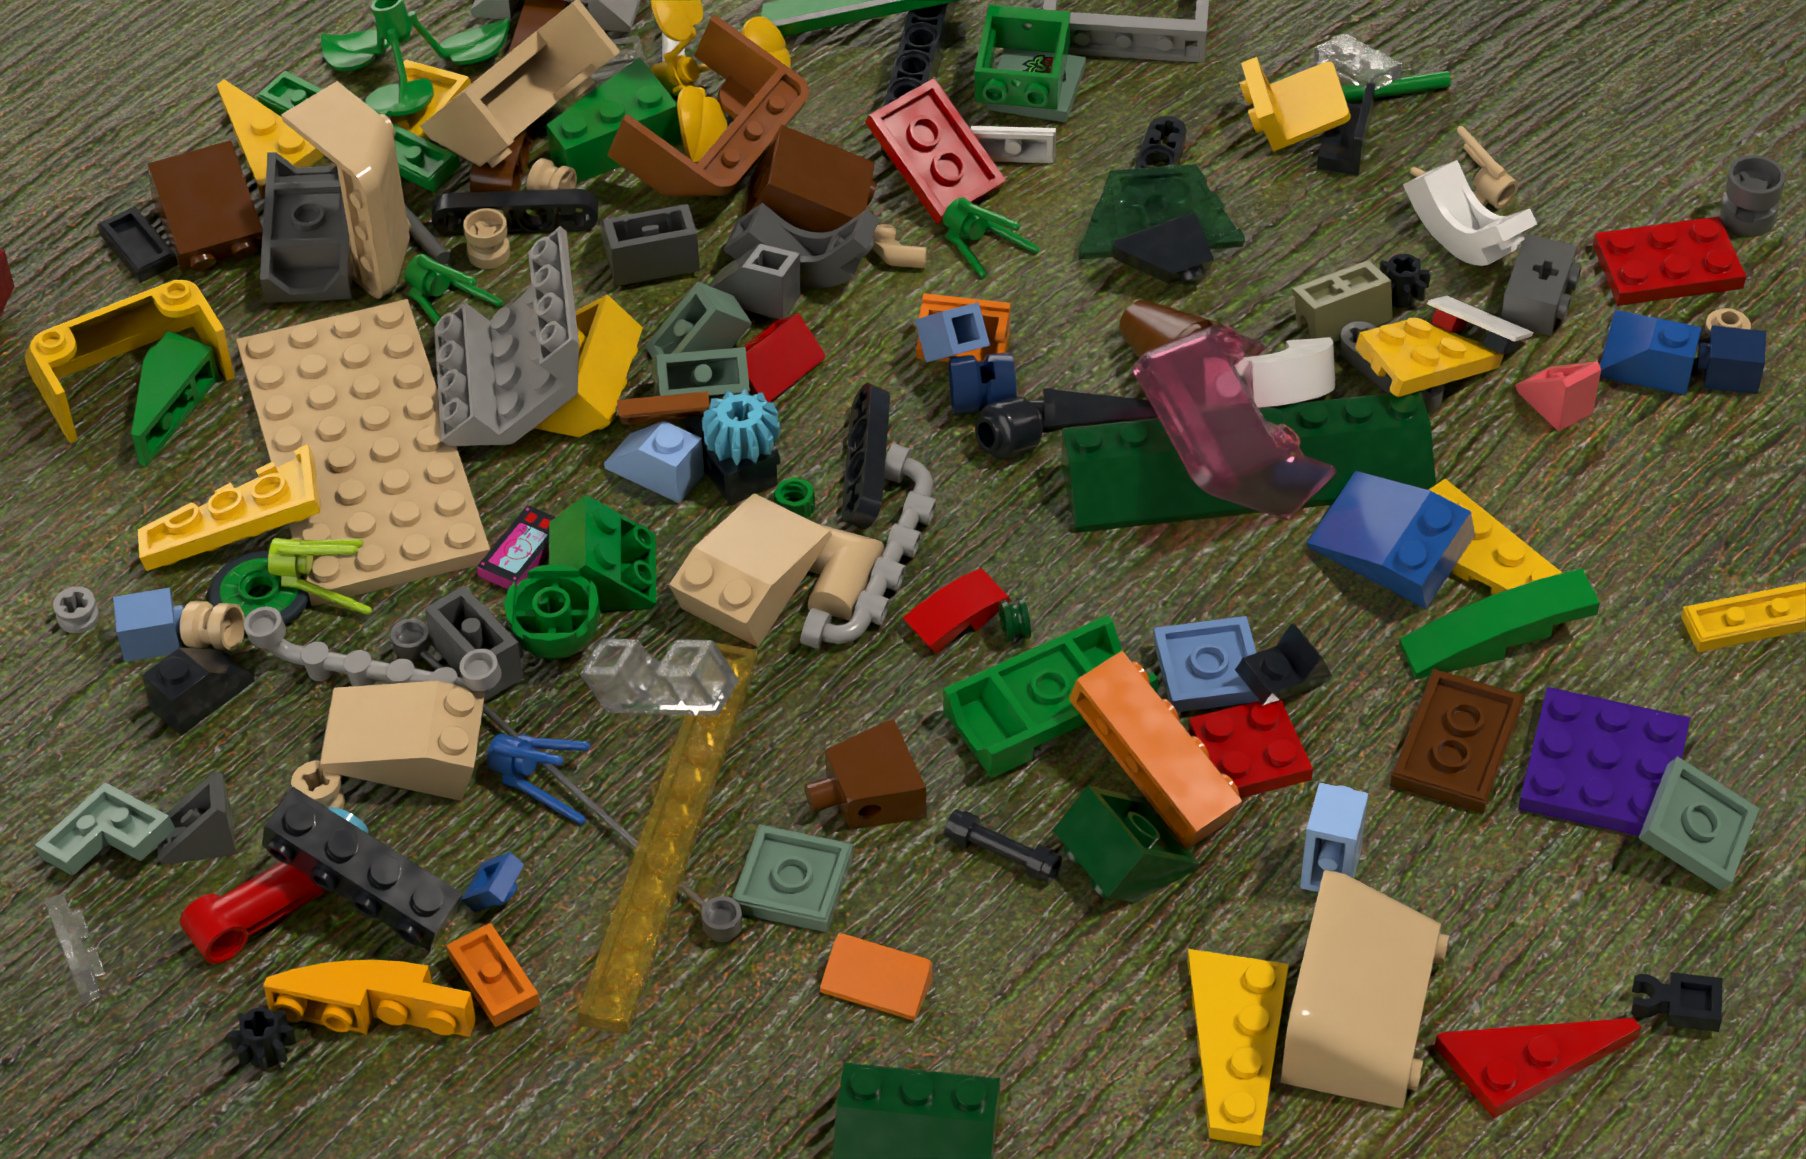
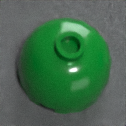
(553, 611)

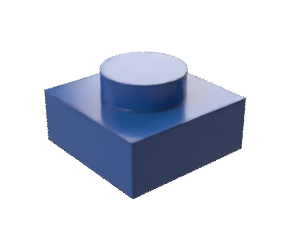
(493, 883)

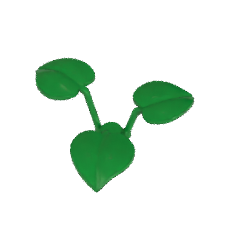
(393, 27)

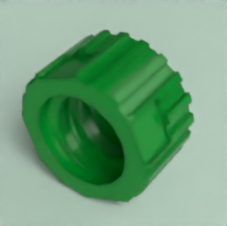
(796, 488)

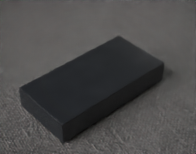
(137, 244)

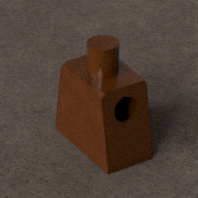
(870, 780)

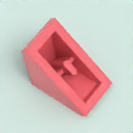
(1562, 392)

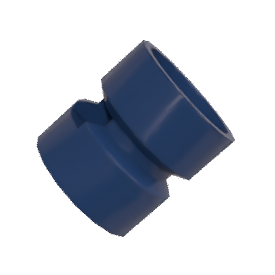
(968, 374)

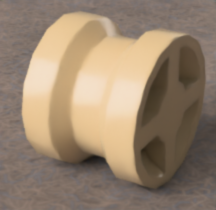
(548, 177)
(326, 785)

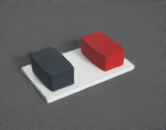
(1454, 315)

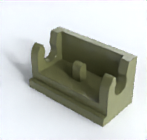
(1343, 298)

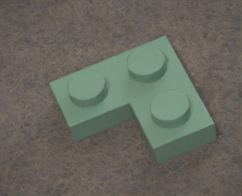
(101, 820)

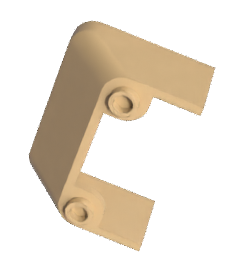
(522, 87)
(369, 180)

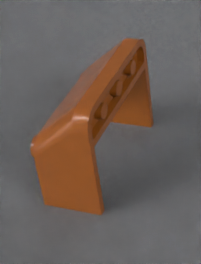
(756, 93)

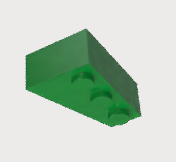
(587, 129)

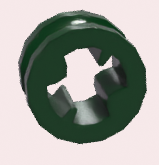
(1014, 619)

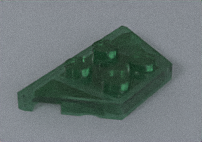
(1152, 196)

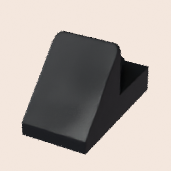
(1284, 669)

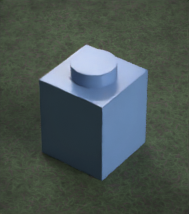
(952, 332)
(147, 624)

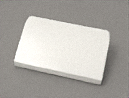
(1017, 143)

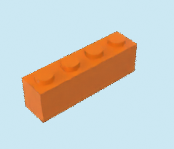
(1155, 749)

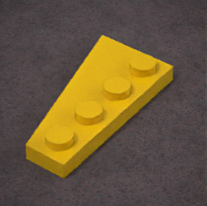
(1495, 552)
(1237, 1034)

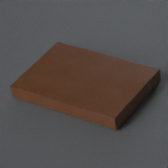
(1457, 741)

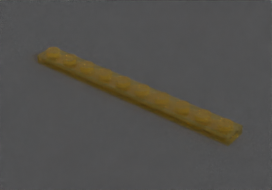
(662, 858)

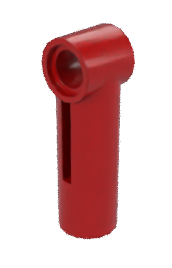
(223, 923)

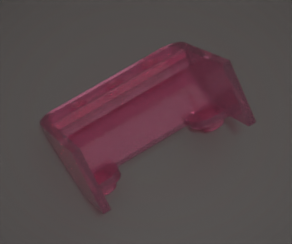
(1220, 427)

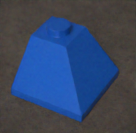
(1650, 352)

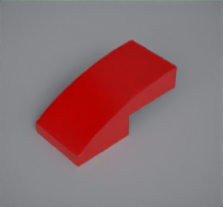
(954, 607)

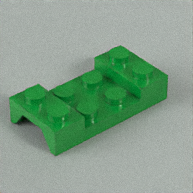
(1027, 697)

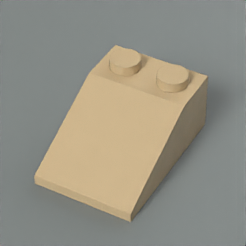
(749, 568)
(405, 735)

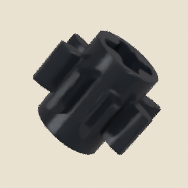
(1406, 278)
(262, 1037)

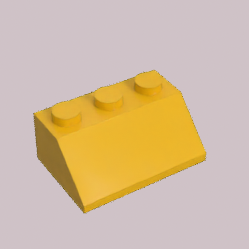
(606, 350)

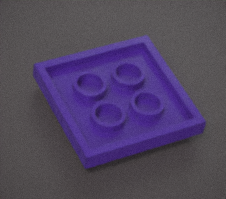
(1599, 760)

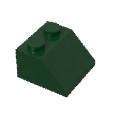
(1122, 845)

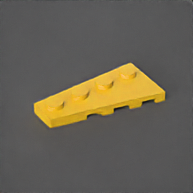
(233, 513)

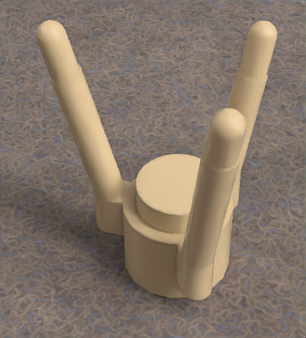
(1492, 181)

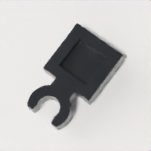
(1686, 999)

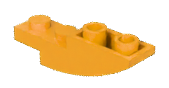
(354, 991)

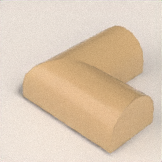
(844, 572)

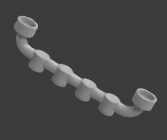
(887, 570)
(267, 630)

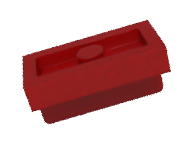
(781, 356)

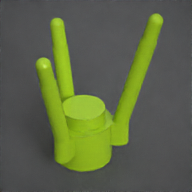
(295, 557)

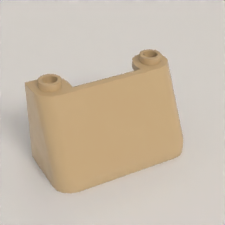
(1361, 994)

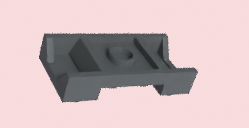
(304, 234)

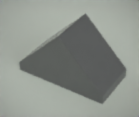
(201, 824)

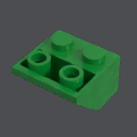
(608, 552)

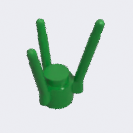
(971, 221)
(433, 279)

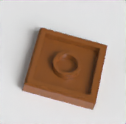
(662, 408)

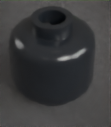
(1009, 427)

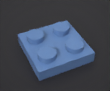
(1201, 662)

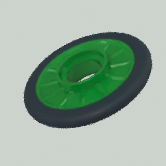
(251, 570)

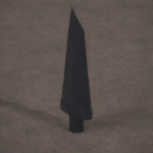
(1075, 409)

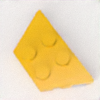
(1423, 355)

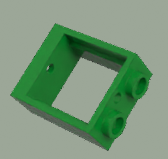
(1006, 29)

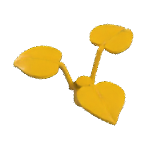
(701, 116)

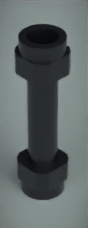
(1039, 862)

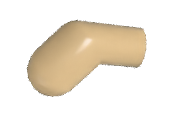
(894, 253)

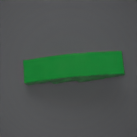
(1506, 619)

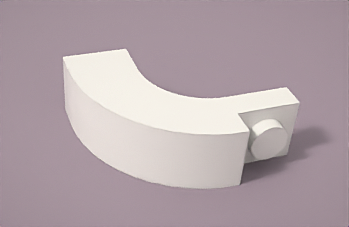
(1461, 221)
(1290, 375)

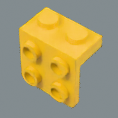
(1295, 105)

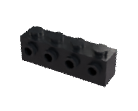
(360, 869)

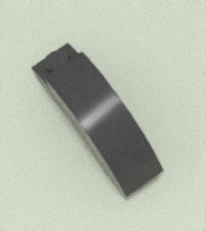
(824, 257)

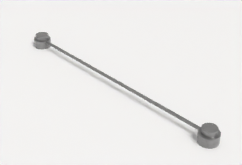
(719, 915)

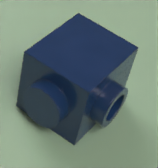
(1733, 359)

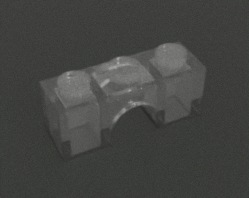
(687, 682)

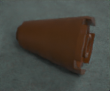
(1152, 325)

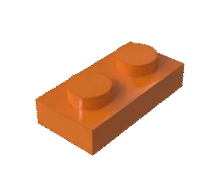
(493, 975)

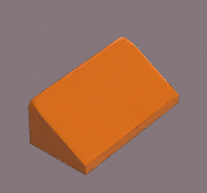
(877, 976)

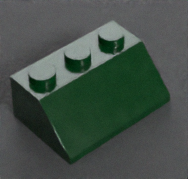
(915, 1114)

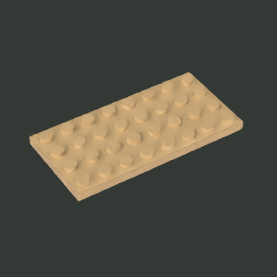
(372, 419)

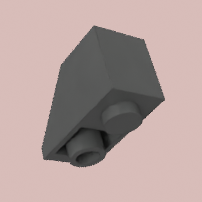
(762, 280)

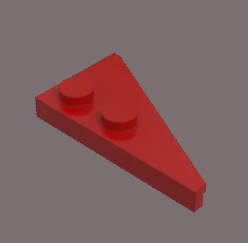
(1522, 1061)

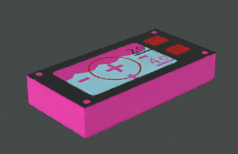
(518, 549)

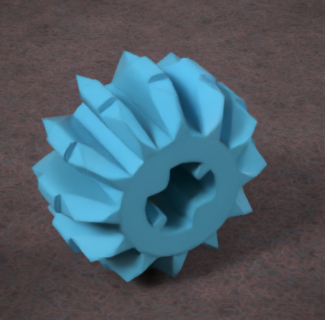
(741, 426)

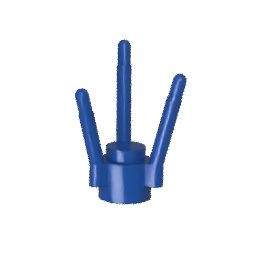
(520, 756)

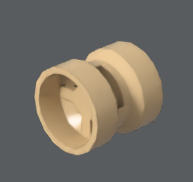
(486, 238)
(207, 625)

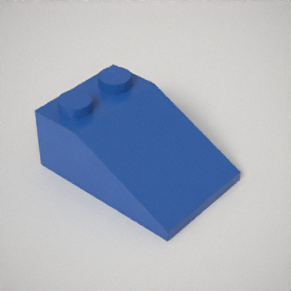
(1395, 535)

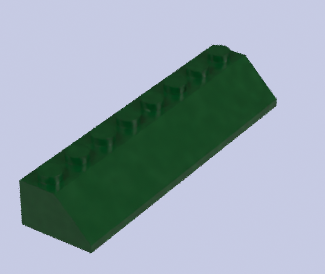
(1136, 478)

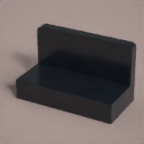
(1344, 145)

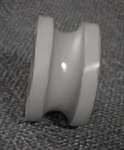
(69, 601)

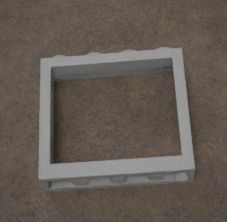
(1138, 35)

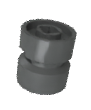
(1752, 195)

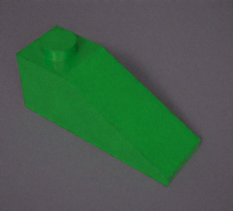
(170, 387)

